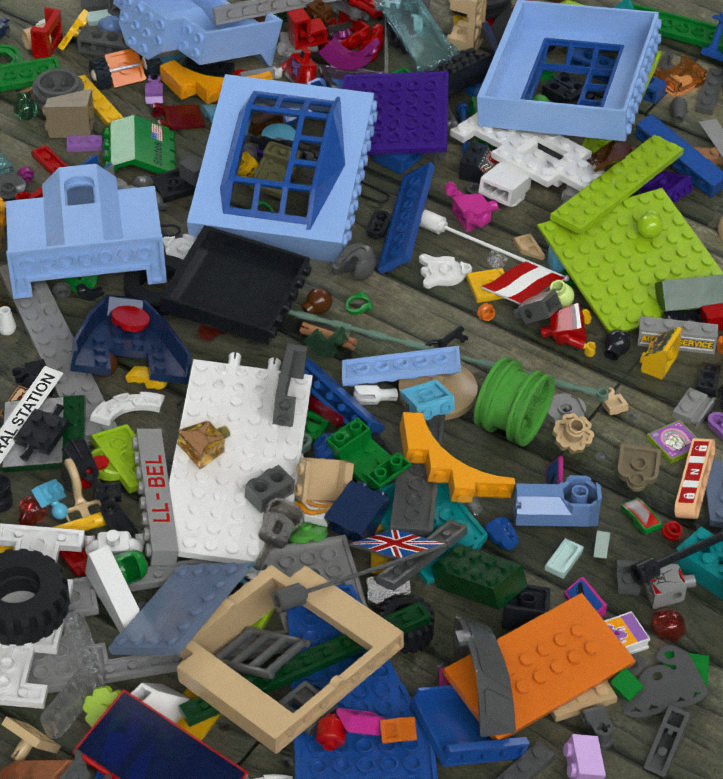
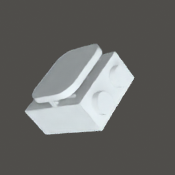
(505, 185)

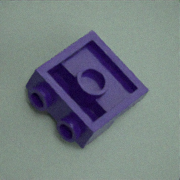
(672, 183)

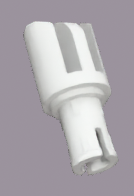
(373, 394)

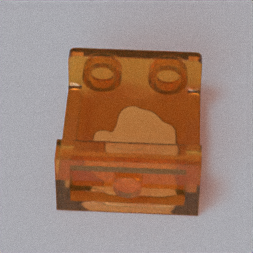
(682, 77)

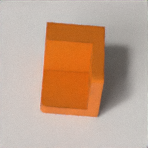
(398, 730)

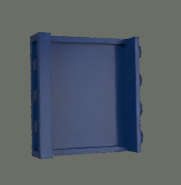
(456, 732)

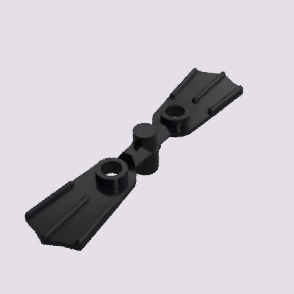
(83, 459)

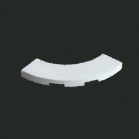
(124, 403)

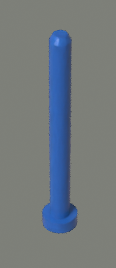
(463, 109)

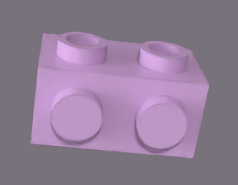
(584, 757)

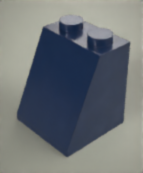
(357, 511)

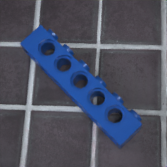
(583, 57)

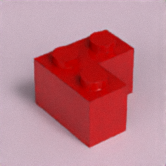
(303, 31)

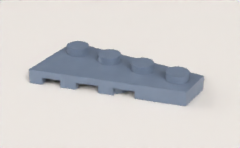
(714, 494)

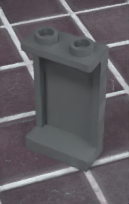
(292, 367)

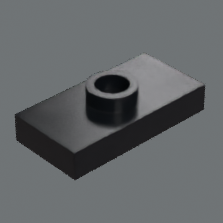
(683, 315)

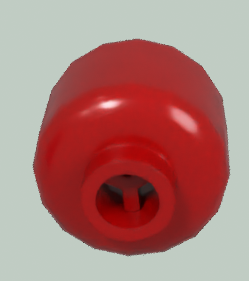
(330, 732)

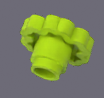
(98, 703)

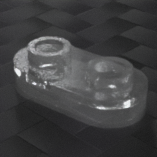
(496, 259)

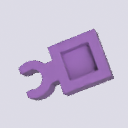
(154, 87)

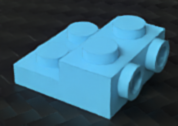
(429, 398)

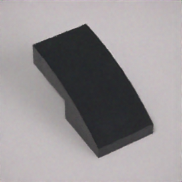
(708, 378)

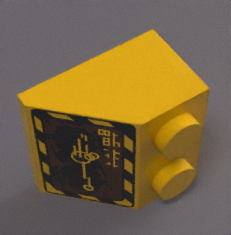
(661, 353)

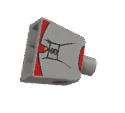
(669, 586)

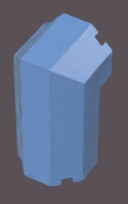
(562, 504)

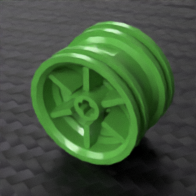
(514, 401)

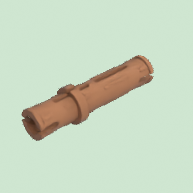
(308, 329)

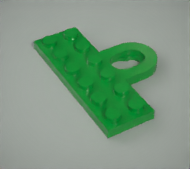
(22, 73)

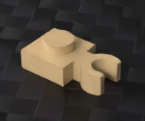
(615, 403)

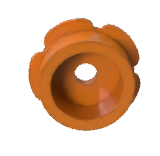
(486, 312)

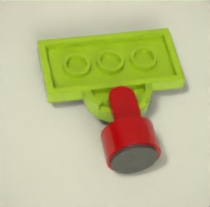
(113, 458)

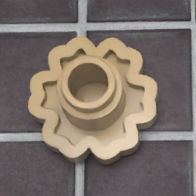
(573, 433)

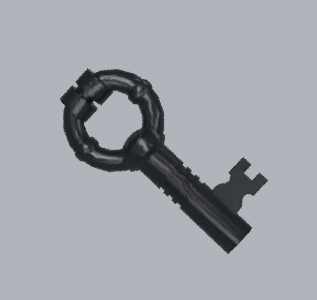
(456, 333)

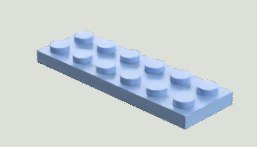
(401, 366)

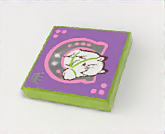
(673, 440)

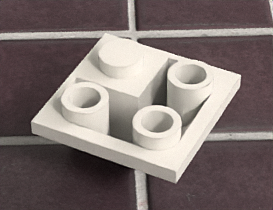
(161, 699)

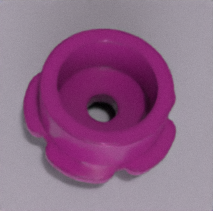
(26, 173)

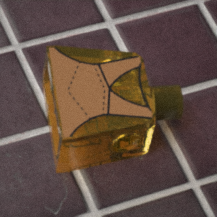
(203, 442)

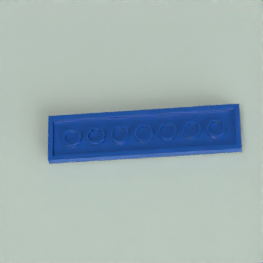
(406, 218)

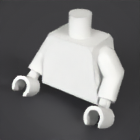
(116, 540)

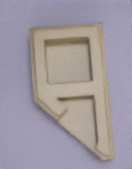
(528, 246)

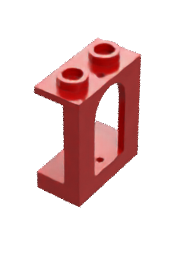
(40, 36)

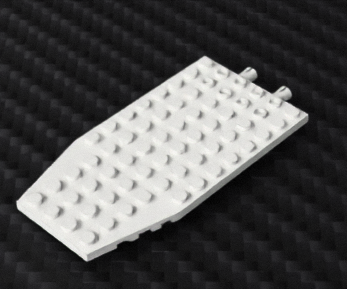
(210, 502)

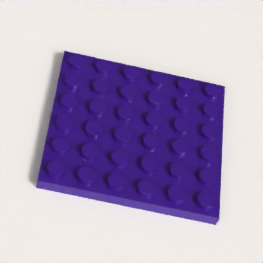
(409, 110)

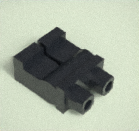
(564, 90)

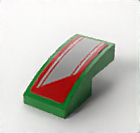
(643, 517)

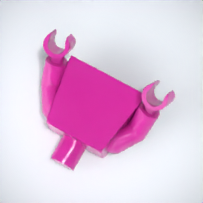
(471, 209)

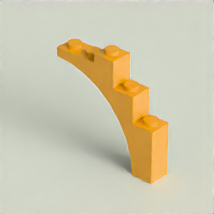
(189, 83)
(441, 467)

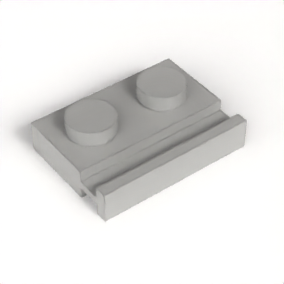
(693, 407)

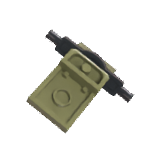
(276, 159)

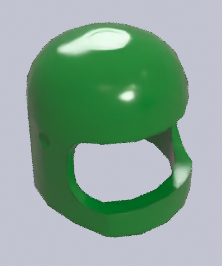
(132, 565)

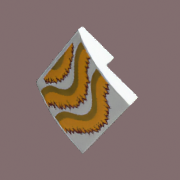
(314, 511)

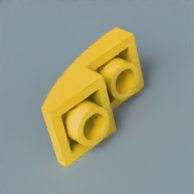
(140, 375)

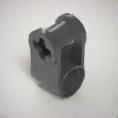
(598, 724)

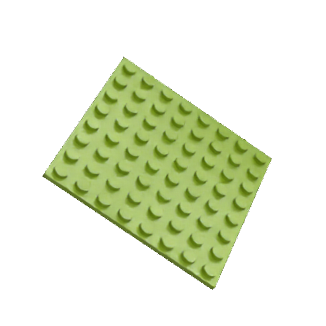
(620, 266)

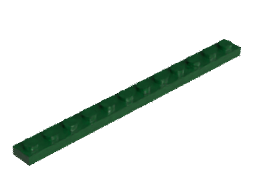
(310, 661)

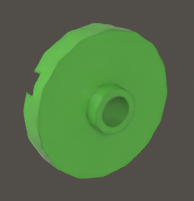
(309, 532)

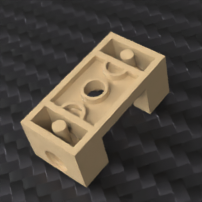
(468, 34)

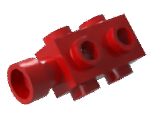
(377, 32)

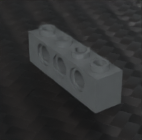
(100, 42)

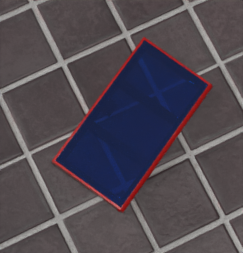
(144, 744)

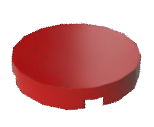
(130, 318)

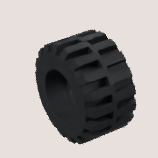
(419, 637)

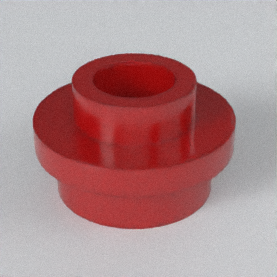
(672, 530)

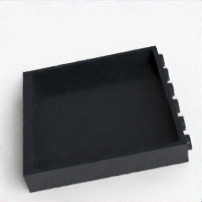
(236, 285)

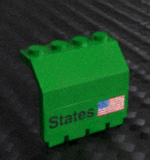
(139, 143)

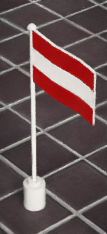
(515, 284)

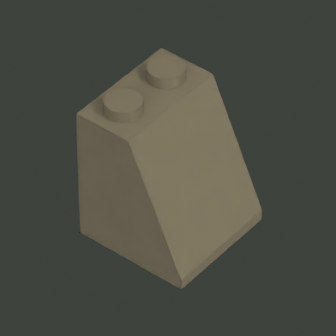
(70, 114)

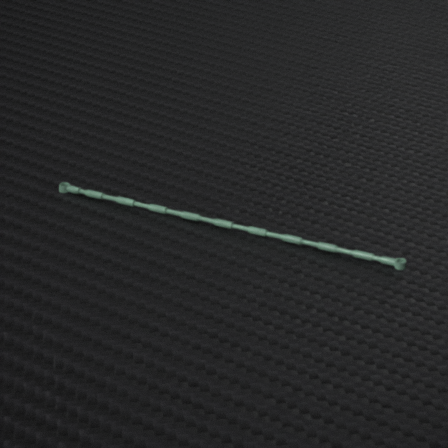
(601, 393)

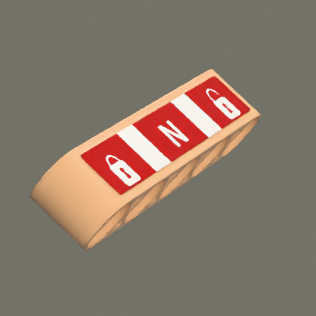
(695, 478)

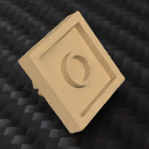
(30, 737)

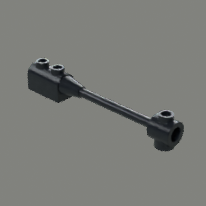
(650, 568)

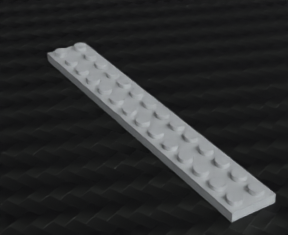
(54, 344)

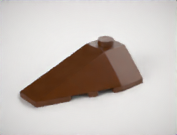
(609, 155)

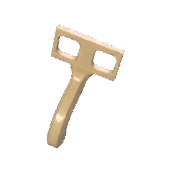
(80, 503)

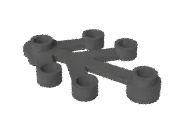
(354, 13)

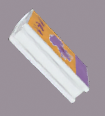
(629, 632)

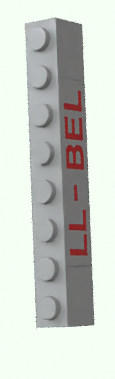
(155, 498)

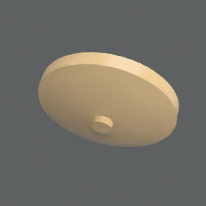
(461, 385)

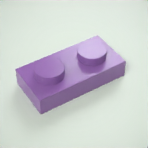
(79, 143)

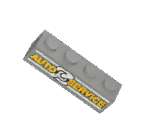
(694, 338)

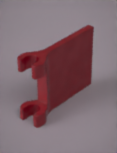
(179, 116)

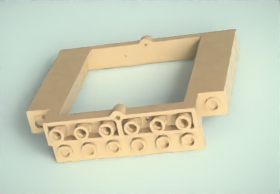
(245, 702)

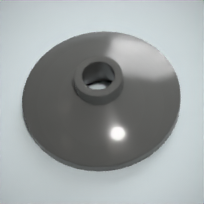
(11, 185)

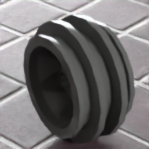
(55, 83)

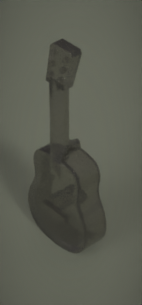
(280, 522)

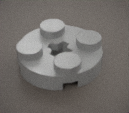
(565, 401)

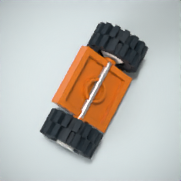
(122, 69)

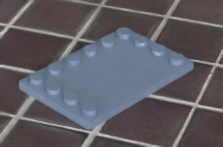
(178, 609)

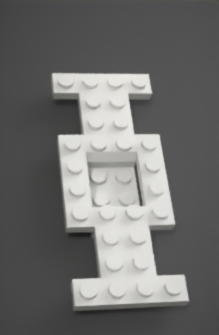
(521, 152)
(17, 660)

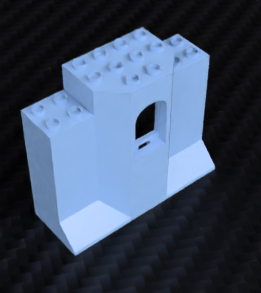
(187, 28)
(83, 230)

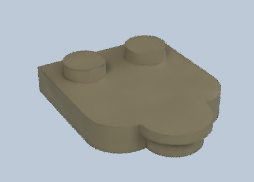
(638, 466)

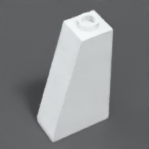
(111, 587)

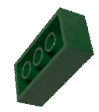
(479, 576)

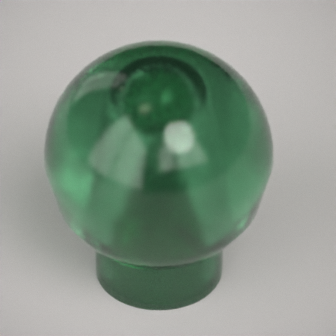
(25, 107)

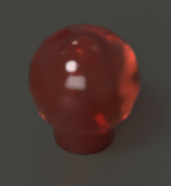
(31, 511)

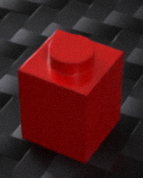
(712, 314)

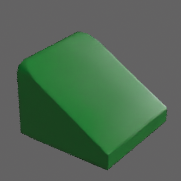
(626, 685)

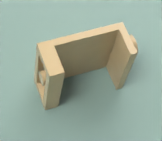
(321, 478)

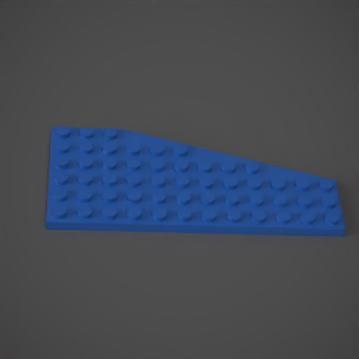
(381, 693)

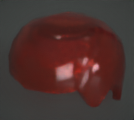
(668, 623)

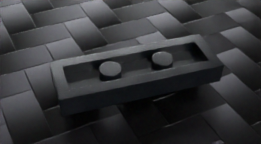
(215, 69)

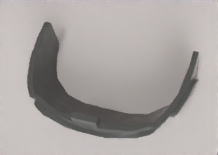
(492, 676)

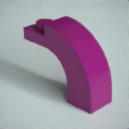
(345, 59)

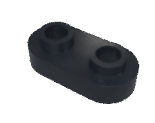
(378, 224)

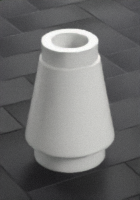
(7, 321)

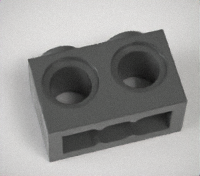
(269, 485)

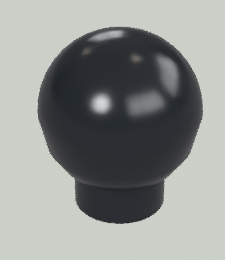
(616, 343)

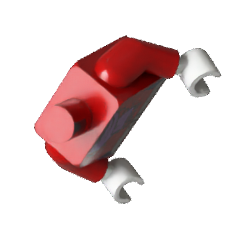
(298, 68)

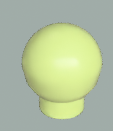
(564, 292)

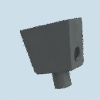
(538, 307)

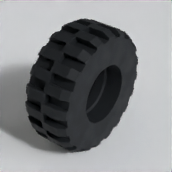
(42, 613)

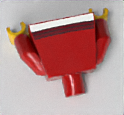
(569, 328)

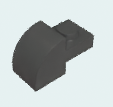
(623, 578)

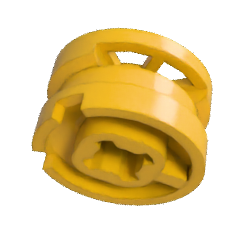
(246, 165)

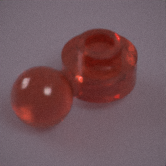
(209, 333)

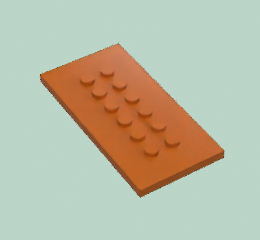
(549, 662)

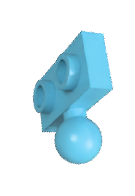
(50, 494)

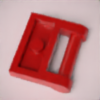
(367, 6)

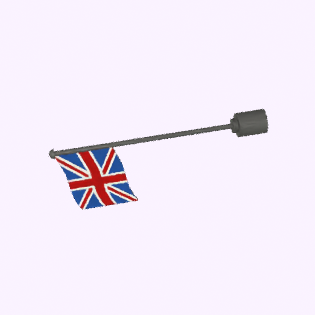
(389, 544)

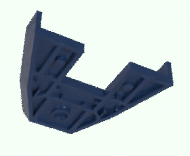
(158, 343)

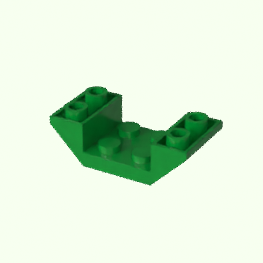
(370, 460)

